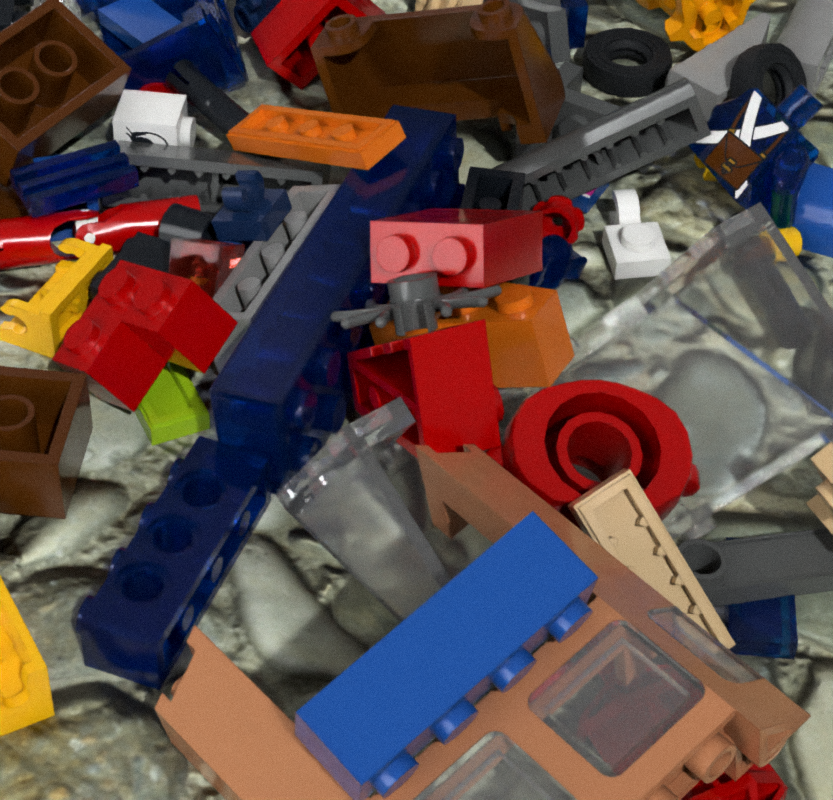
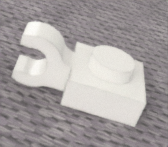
(633, 246)

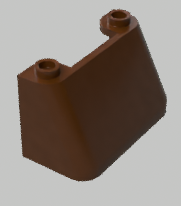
(443, 60)

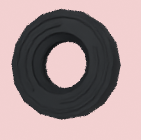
(770, 57)
(623, 79)

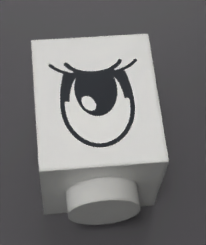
(154, 119)

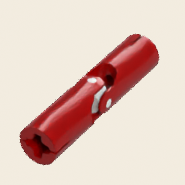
(27, 239)

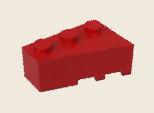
(442, 382)

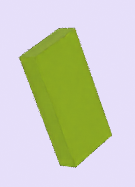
(172, 407)

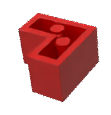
(292, 28)
(139, 326)

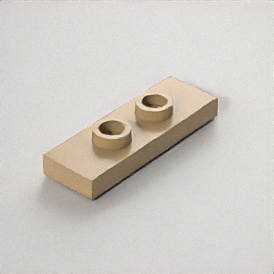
(629, 528)

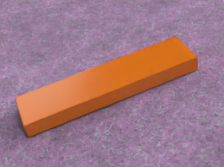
(316, 136)

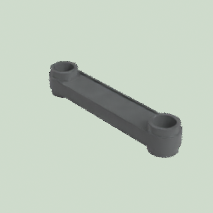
(762, 566)

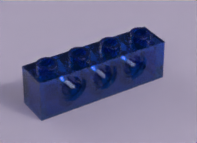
(174, 562)

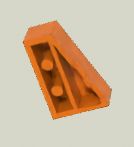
(523, 332)

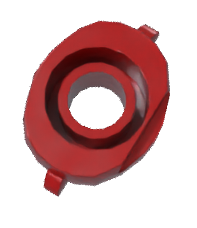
(603, 430)

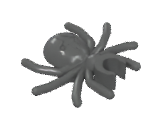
(415, 304)

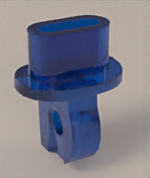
(558, 263)

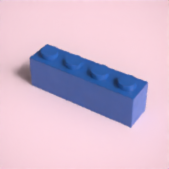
(445, 659)

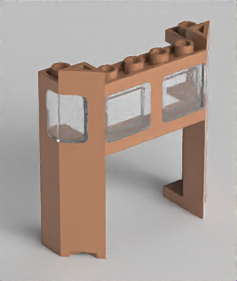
(614, 712)

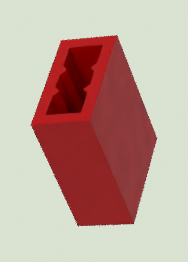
(458, 244)

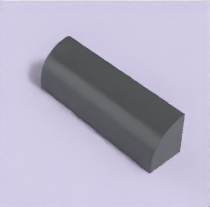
(611, 145)
(204, 172)

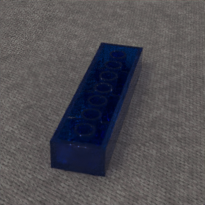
(291, 368)

